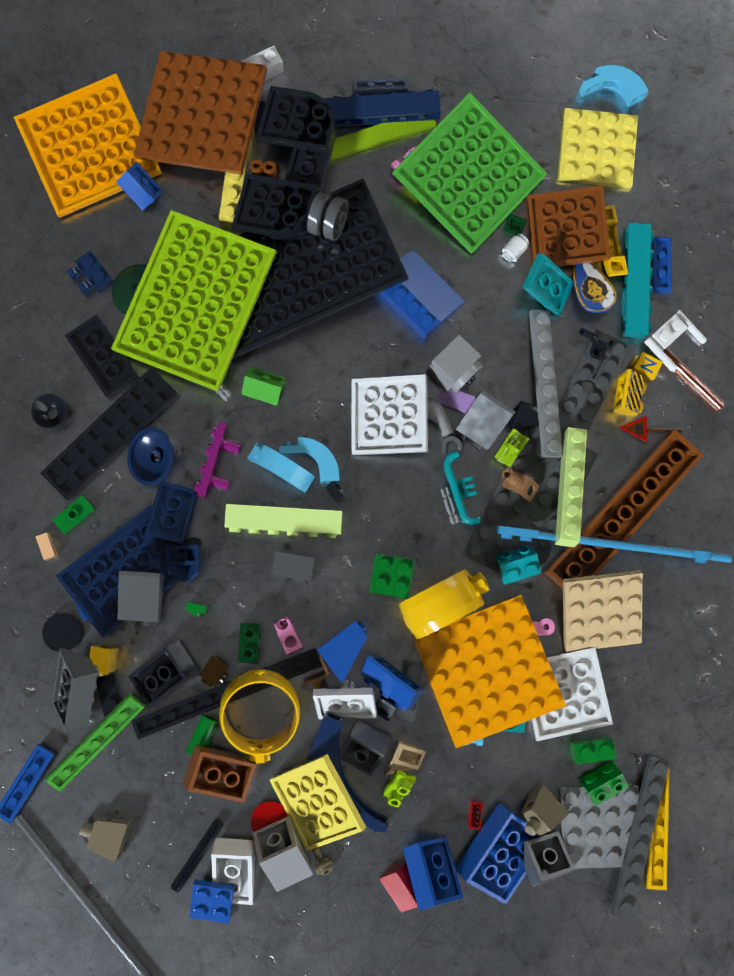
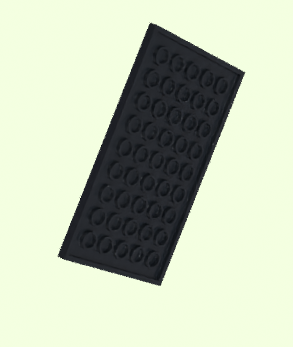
(323, 276)

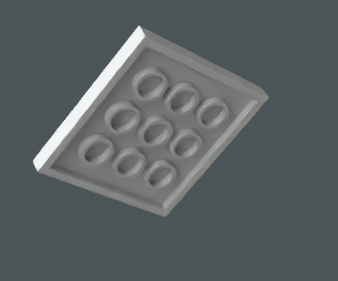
(597, 833)

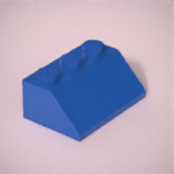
(391, 682)
(432, 873)

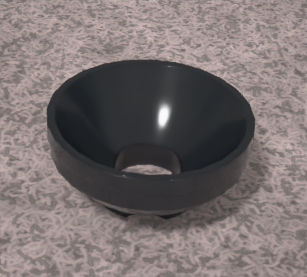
(41, 407)

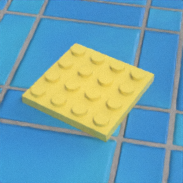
(598, 148)
(317, 803)

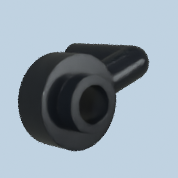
(597, 345)

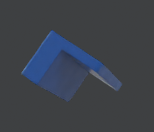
(139, 186)

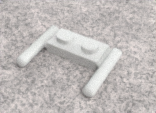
(668, 333)

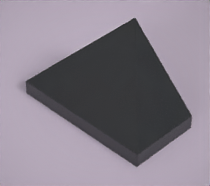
(524, 417)

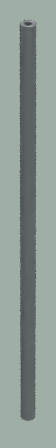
(103, 923)

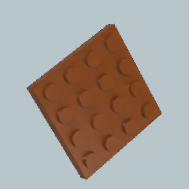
(569, 226)

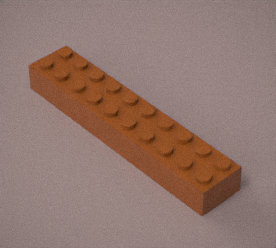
(627, 507)

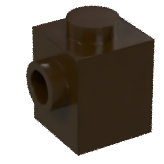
(214, 671)

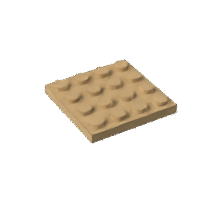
(602, 610)

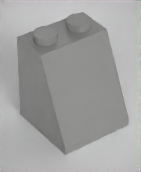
(282, 854)

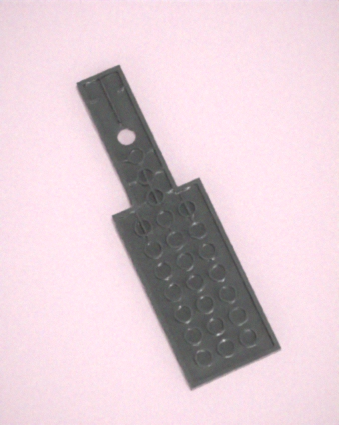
(540, 514)

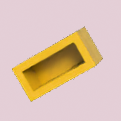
(104, 658)

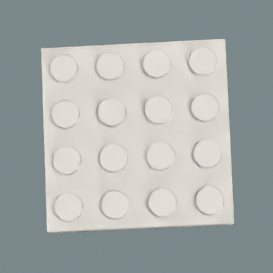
(389, 415)
(583, 692)

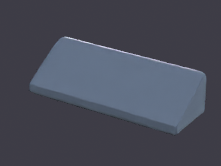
(379, 86)

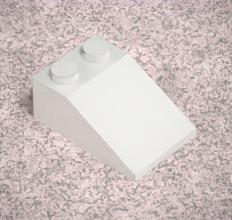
(235, 865)

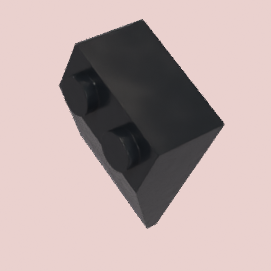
(163, 674)

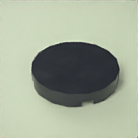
(62, 632)

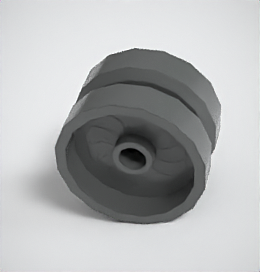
(327, 216)

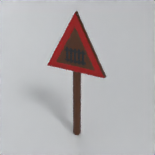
(639, 429)

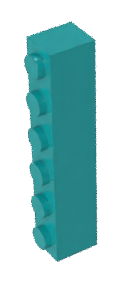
(636, 283)

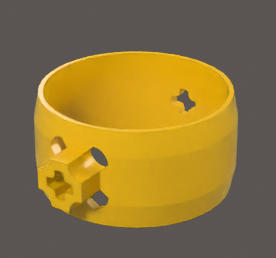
(444, 603)
(259, 748)

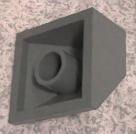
(546, 859)

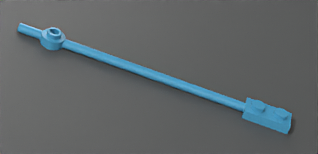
(700, 556)

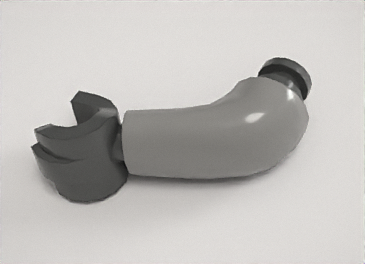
(439, 417)

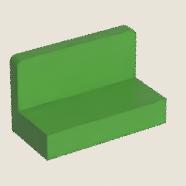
(263, 385)

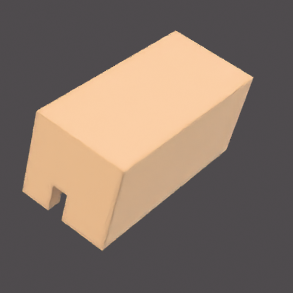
(46, 546)

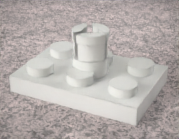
(346, 701)

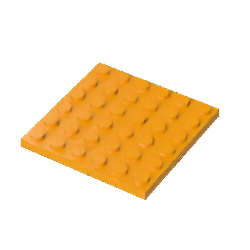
(83, 144)
(489, 672)

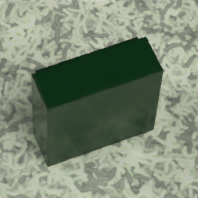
(514, 225)

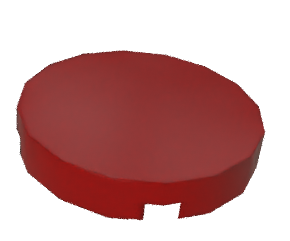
(266, 814)

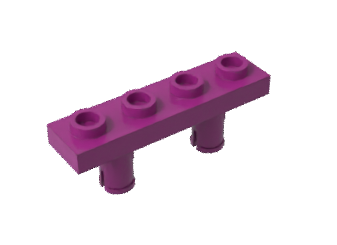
(219, 443)

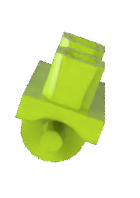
(511, 447)
(398, 787)

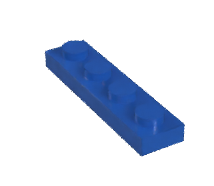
(25, 782)

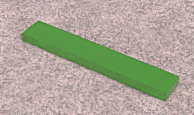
(94, 742)

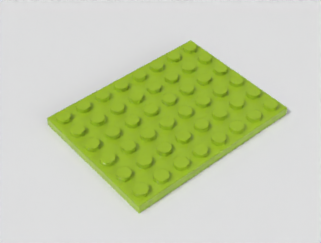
(194, 300)

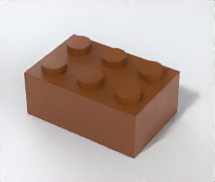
(219, 774)

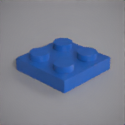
(211, 901)

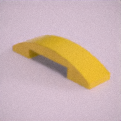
(617, 263)

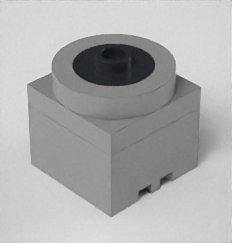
(455, 366)

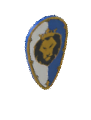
(593, 288)

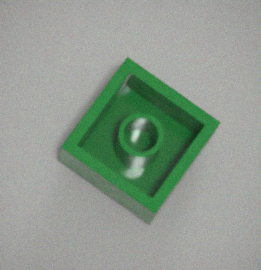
(391, 576)

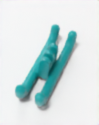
(460, 489)

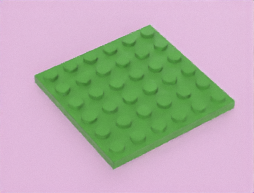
(469, 173)

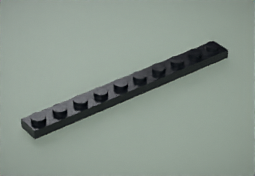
(212, 698)

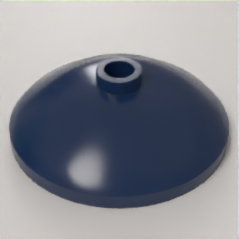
(150, 456)

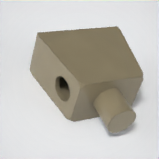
(542, 811)
(106, 836)

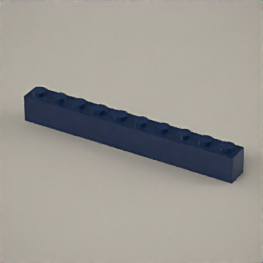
(378, 108)

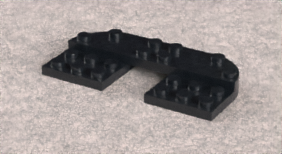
(279, 205)

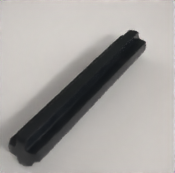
(196, 856)

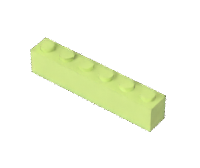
(571, 487)
(283, 520)

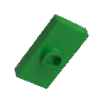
(74, 514)

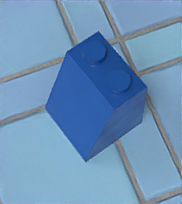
(344, 648)

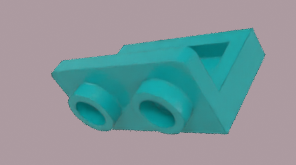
(518, 564)

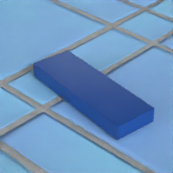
(661, 265)

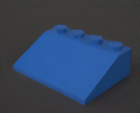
(424, 299)
(497, 855)

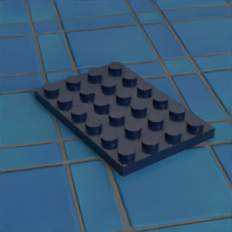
(95, 575)

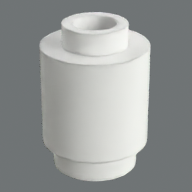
(515, 248)

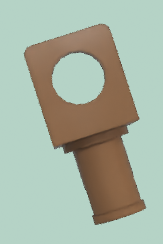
(519, 483)
(319, 678)

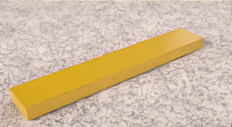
(658, 851)

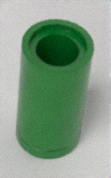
(203, 733)

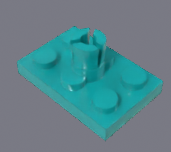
(548, 284)

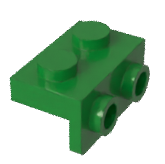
(604, 783)

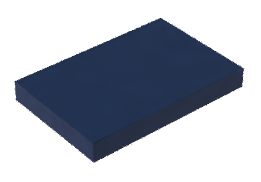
(171, 513)

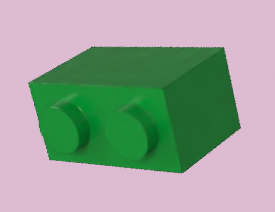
(592, 750)

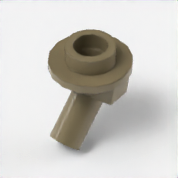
(323, 866)

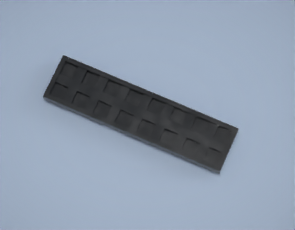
(109, 434)

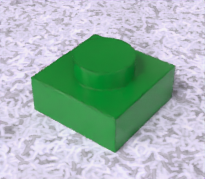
(196, 609)

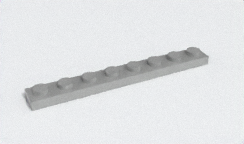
(545, 384)

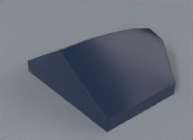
(182, 562)

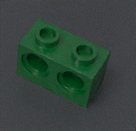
(249, 643)

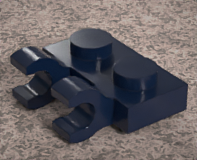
(94, 272)

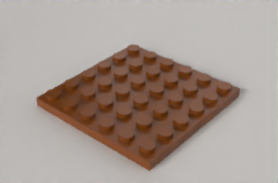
(201, 112)

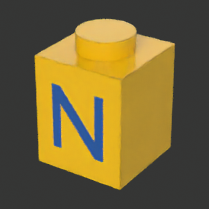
(646, 366)

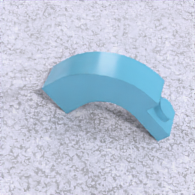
(618, 78)
(319, 453)
(281, 466)

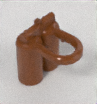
(268, 169)

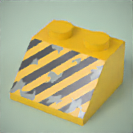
(629, 393)

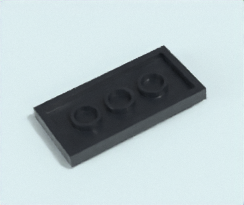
(107, 367)

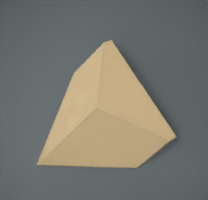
(404, 758)

